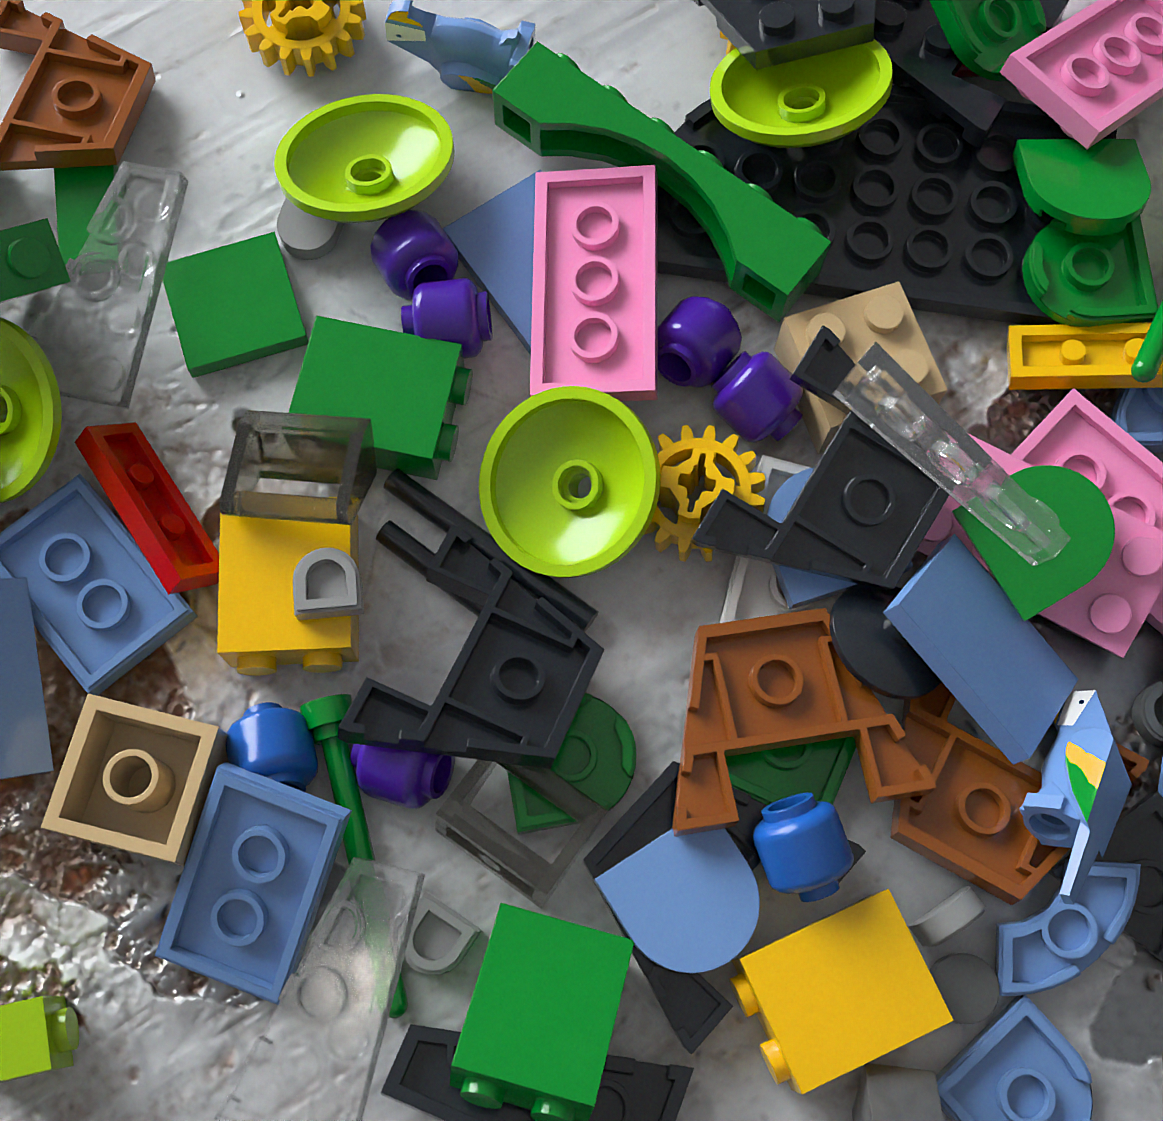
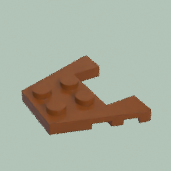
(74, 99)
(773, 688)
(974, 813)

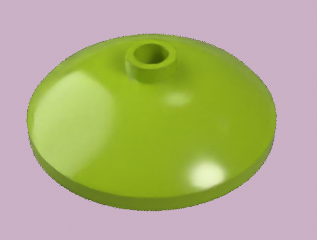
(802, 99)
(364, 158)
(27, 411)
(535, 473)

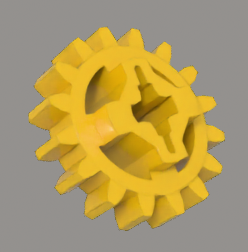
(302, 31)
(680, 481)

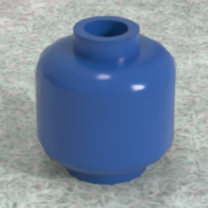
(274, 745)
(803, 847)

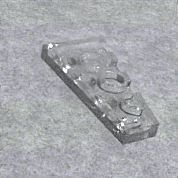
(106, 311)
(934, 442)
(336, 1006)

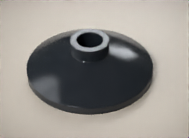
(875, 648)

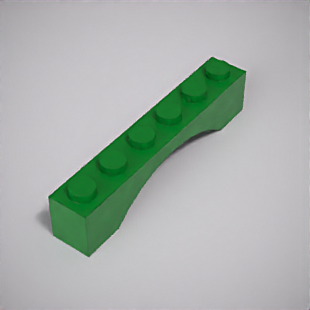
(567, 113)

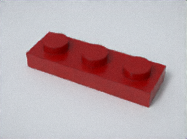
(150, 506)

